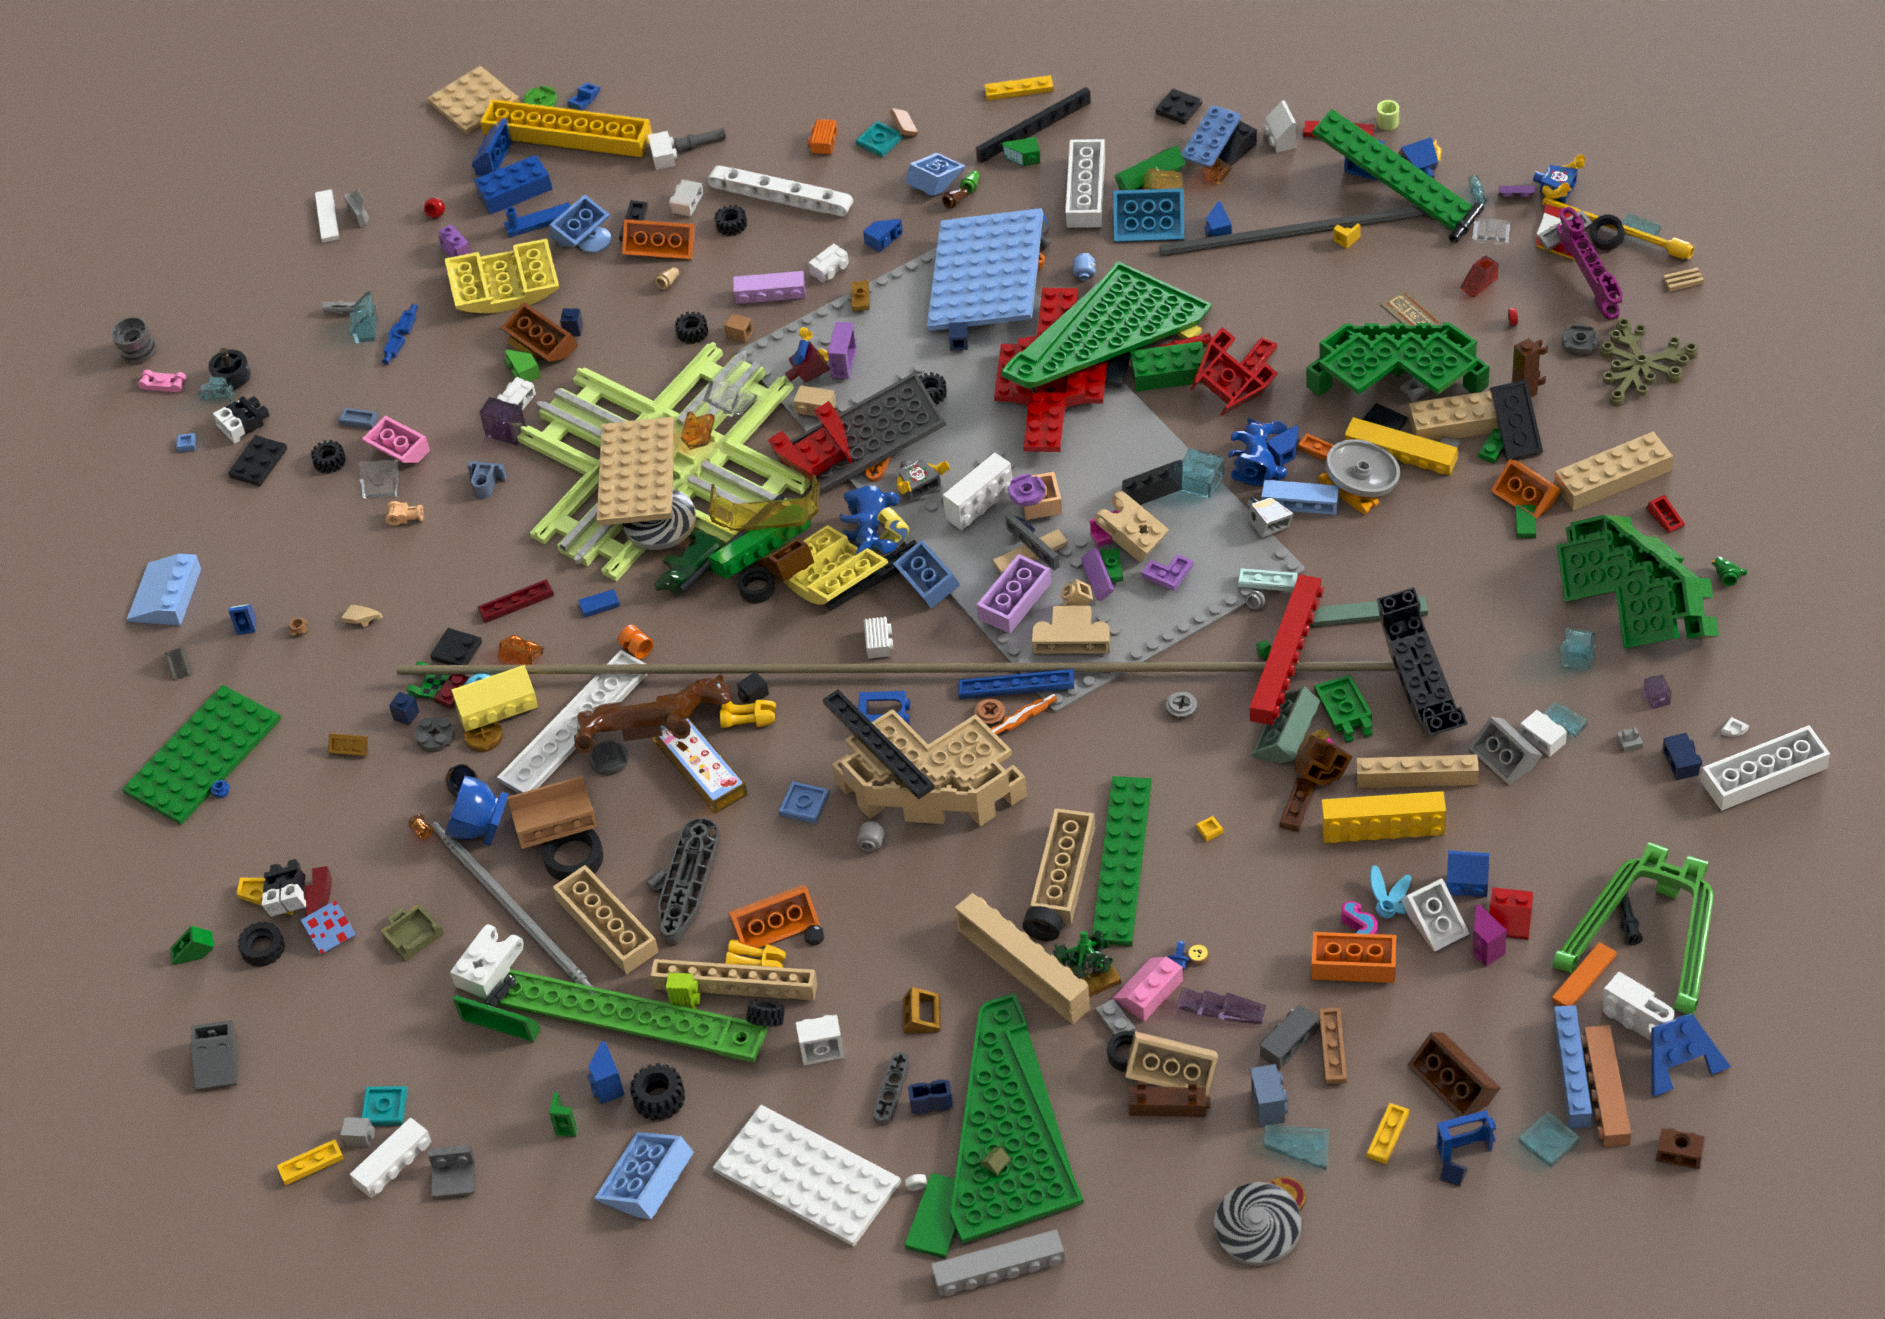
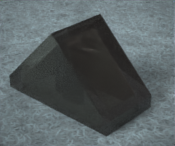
(178, 663)

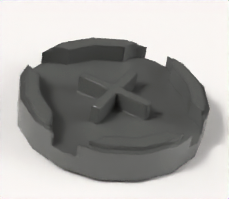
(608, 758)

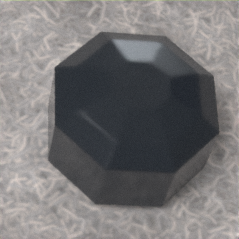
(814, 934)

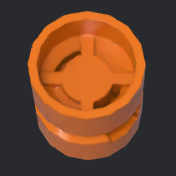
(635, 641)

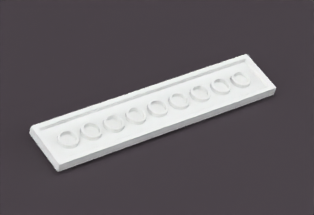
(556, 740)

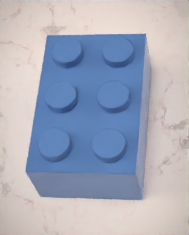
(926, 574)

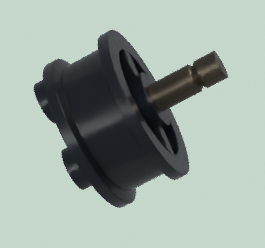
(231, 366)

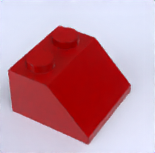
(1512, 911)

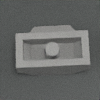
(355, 204)

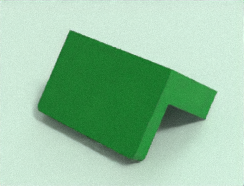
(562, 1118)

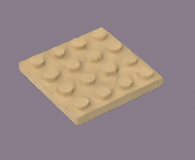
(468, 98)

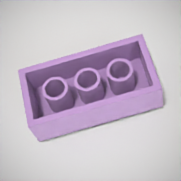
(1014, 593)

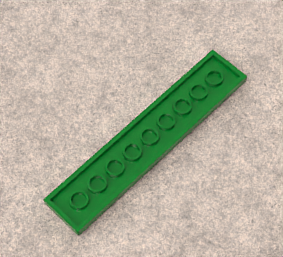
(1391, 169)
(1122, 859)

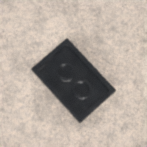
(257, 460)

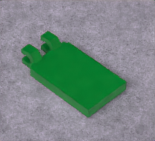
(1345, 706)

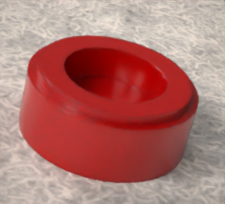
(1512, 316)

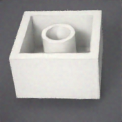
(820, 1039)

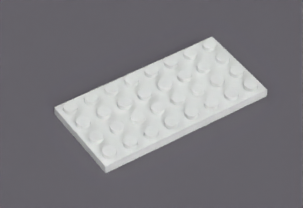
(807, 1175)

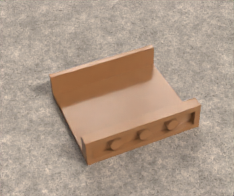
(552, 812)

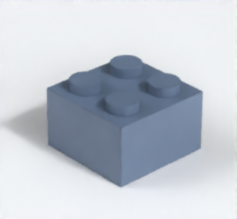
(1268, 1095)

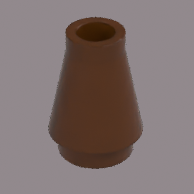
(954, 197)

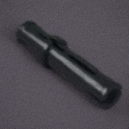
(1463, 226)

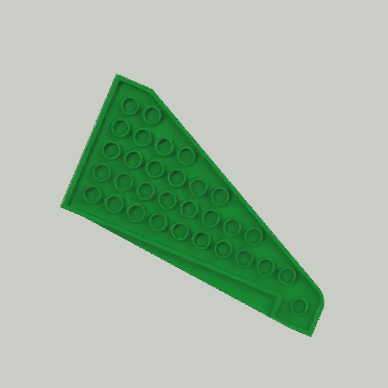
(1109, 320)
(1012, 1111)

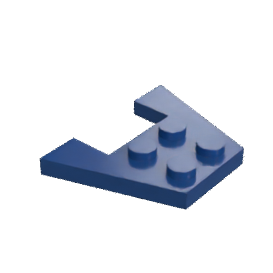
(1678, 1043)

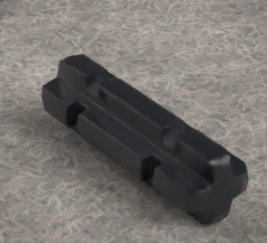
(500, 991)

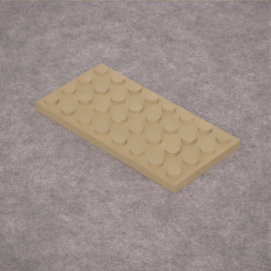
(636, 471)

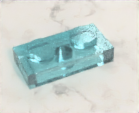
(1567, 719)

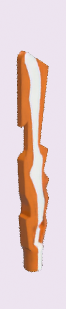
(1023, 714)

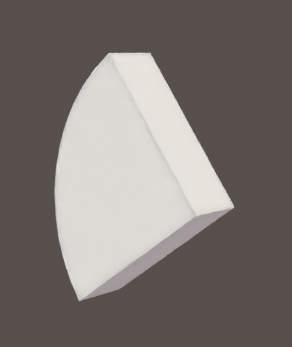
(1734, 728)

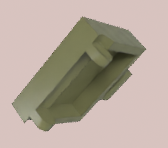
(411, 931)

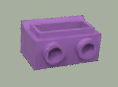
(453, 242)

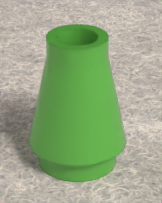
(970, 181)

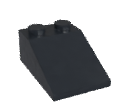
(1240, 142)

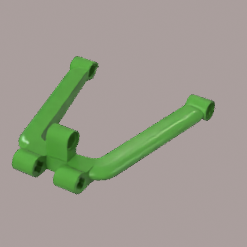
(1670, 880)

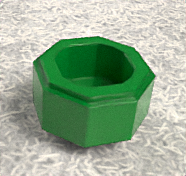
(1263, 649)

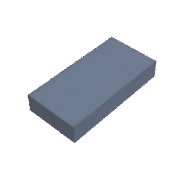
(358, 418)

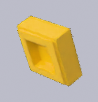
(1209, 828)

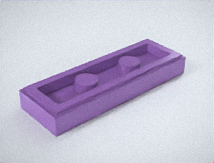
(1097, 574)

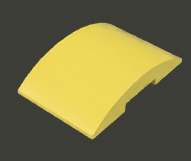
(502, 279)
(834, 567)

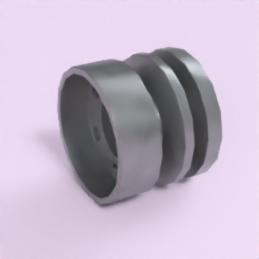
(133, 340)

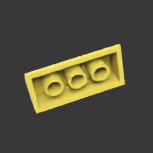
(494, 698)

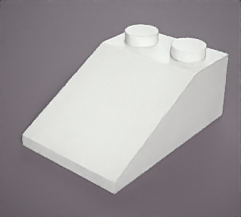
(1435, 915)

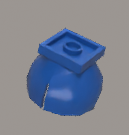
(476, 811)

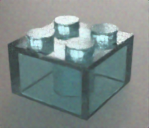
(1201, 472)

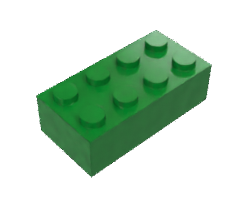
(1166, 365)

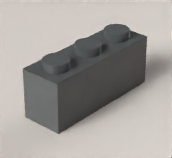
(1289, 1036)

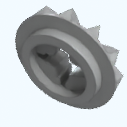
(1176, 699)

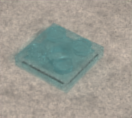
(1549, 1139)

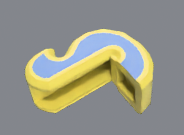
(896, 528)

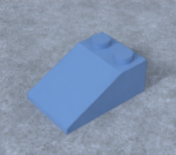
(933, 173)

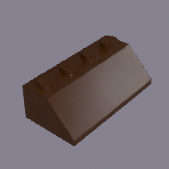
(1453, 1075)

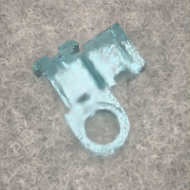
(218, 388)

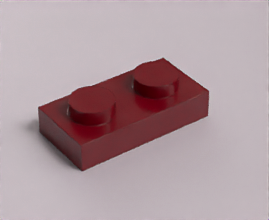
(445, 696)

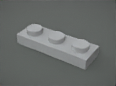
(1550, 238)

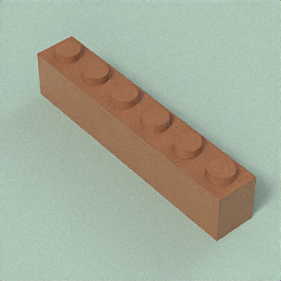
(1607, 1086)

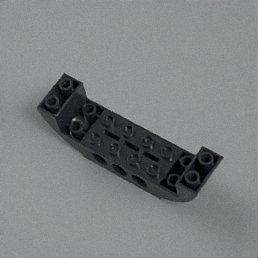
(1418, 664)

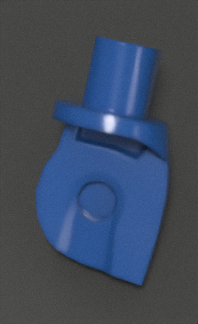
(1178, 957)

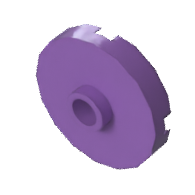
(1026, 490)

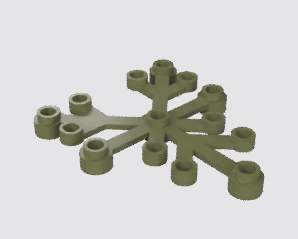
(1640, 361)

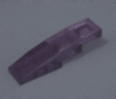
(1221, 1007)

